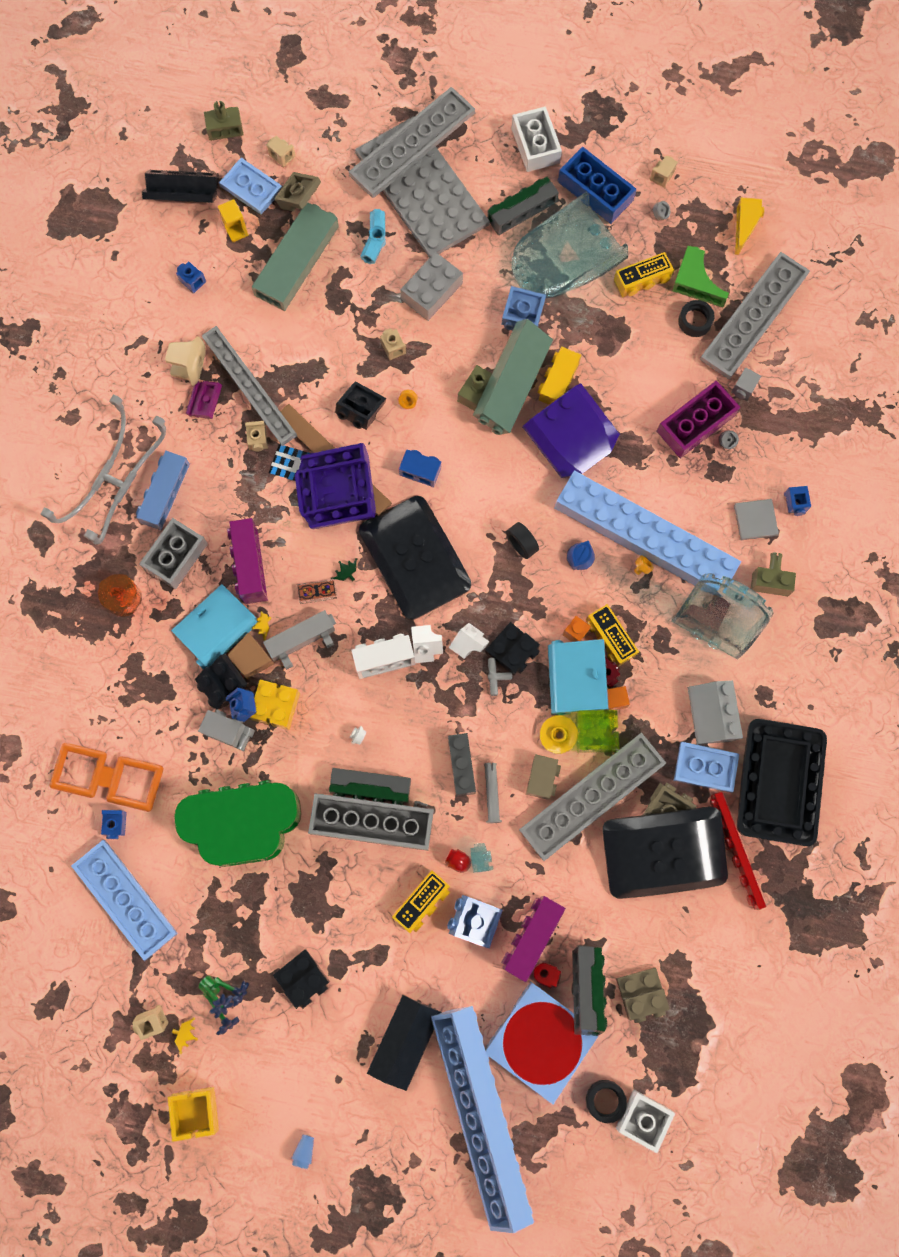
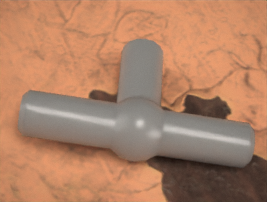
(493, 676)

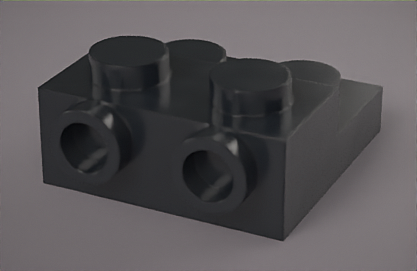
(359, 405)
(513, 649)
(220, 681)
(302, 979)

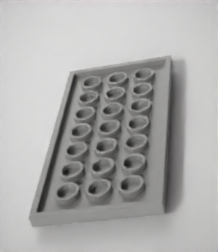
(431, 199)

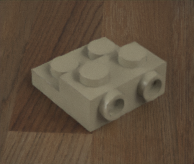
(297, 191)
(667, 800)
(643, 995)

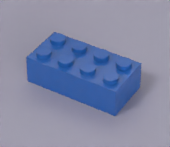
(606, 189)

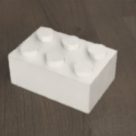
(536, 139)
(383, 656)

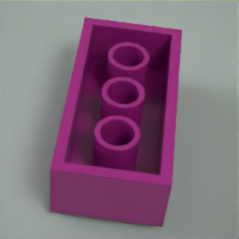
(698, 419)
(248, 561)
(533, 938)

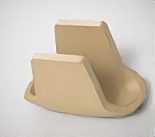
(186, 359)

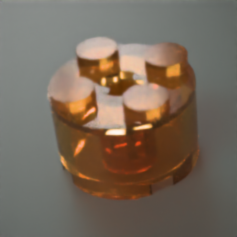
(129, 595)

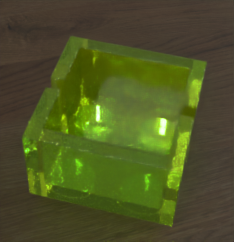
(596, 731)

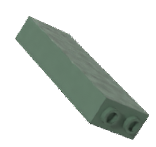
(295, 256)
(513, 377)

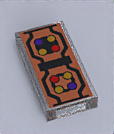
(317, 591)

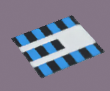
(286, 462)

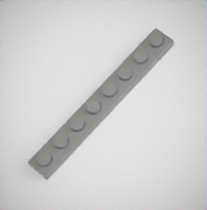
(249, 386)

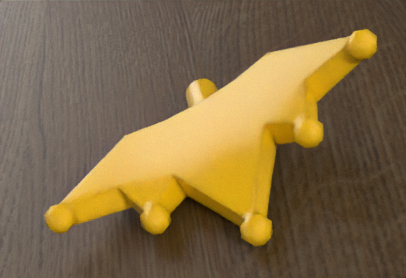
(262, 624)
(184, 1034)

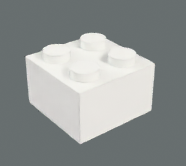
(645, 1121)

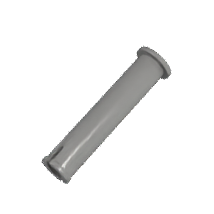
(492, 793)

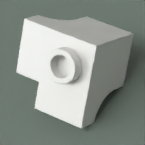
(468, 640)
(426, 644)

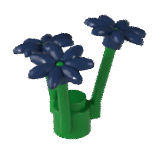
(211, 988)

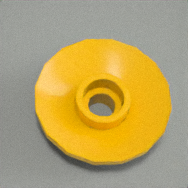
(552, 727)

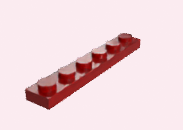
(739, 857)

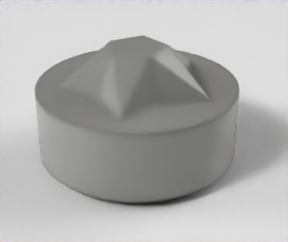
(661, 210)
(728, 439)

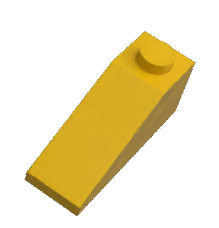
(748, 215)

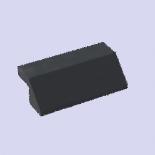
(181, 186)
(403, 1043)

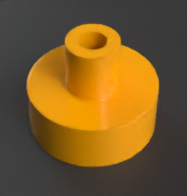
(408, 399)
(643, 565)

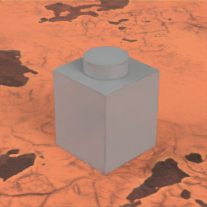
(746, 384)

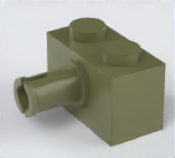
(223, 122)
(474, 387)
(773, 579)

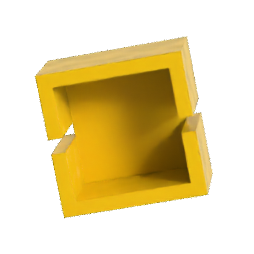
(275, 704)
(193, 1112)

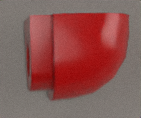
(458, 861)
(547, 975)

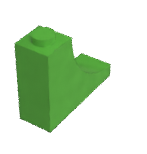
(694, 281)

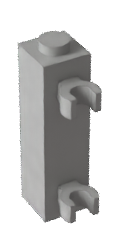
(300, 636)

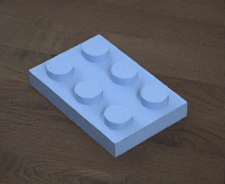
(250, 186)
(706, 767)

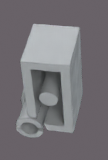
(226, 730)

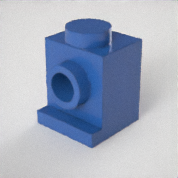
(190, 276)
(801, 495)
(241, 704)
(119, 819)

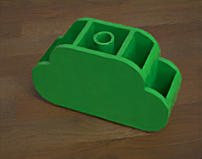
(239, 822)

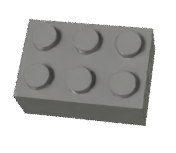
(431, 286)
(173, 553)

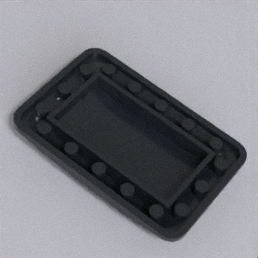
(415, 557)
(782, 782)
(665, 852)

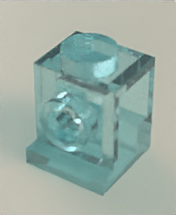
(480, 858)

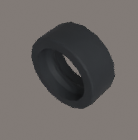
(696, 305)
(522, 540)
(622, 1102)

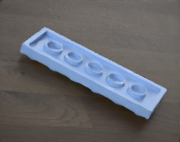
(124, 900)

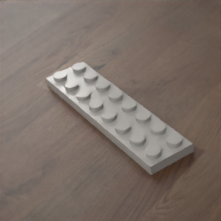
(411, 142)
(754, 315)
(592, 796)

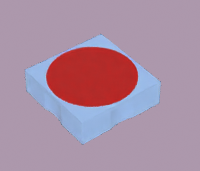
(540, 1043)

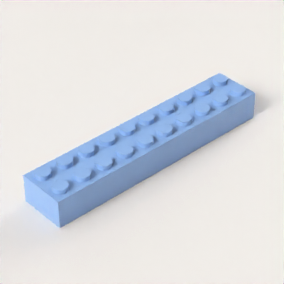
(642, 531)
(482, 1120)

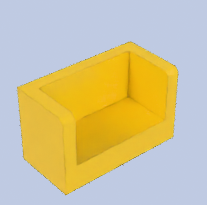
(233, 220)

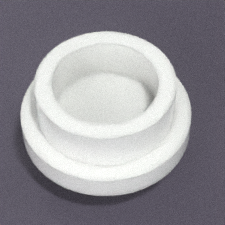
(358, 735)

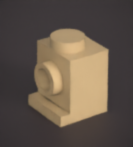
(280, 150)
(664, 171)
(395, 348)
(255, 429)
(147, 1029)

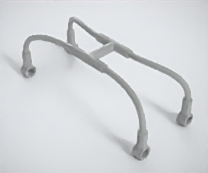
(103, 475)

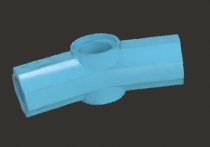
(374, 245)

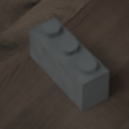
(461, 764)

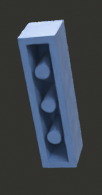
(163, 490)

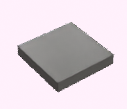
(756, 519)

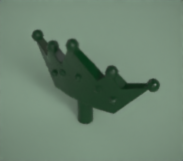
(346, 571)

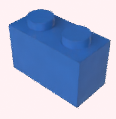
(420, 467)

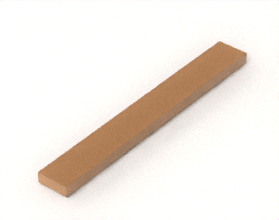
(316, 443)

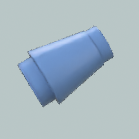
(303, 1154)

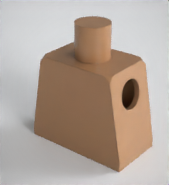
(249, 657)

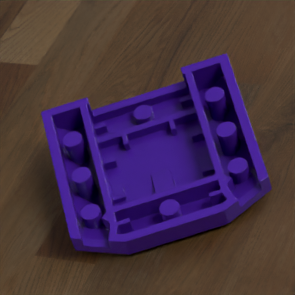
(572, 432)
(335, 486)

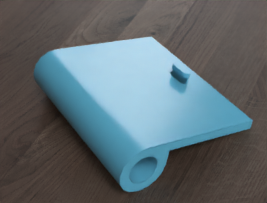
(215, 626)
(577, 676)

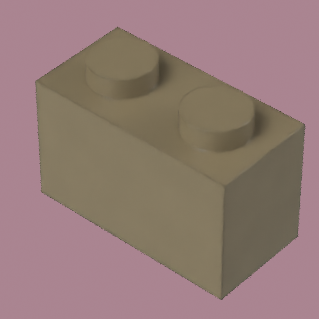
(542, 777)

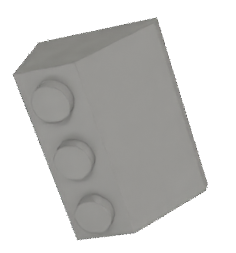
(715, 712)

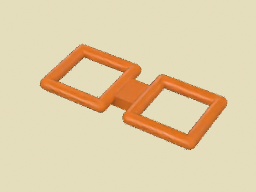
(106, 777)

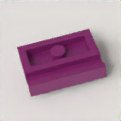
(204, 399)

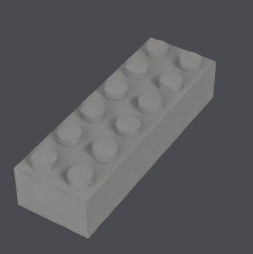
(371, 822)

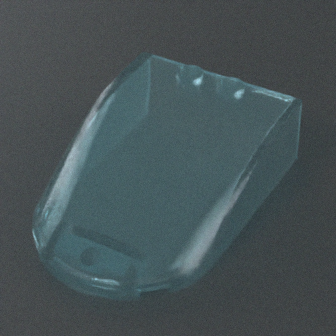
(566, 251)
(723, 614)

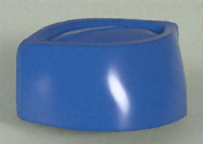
(581, 556)

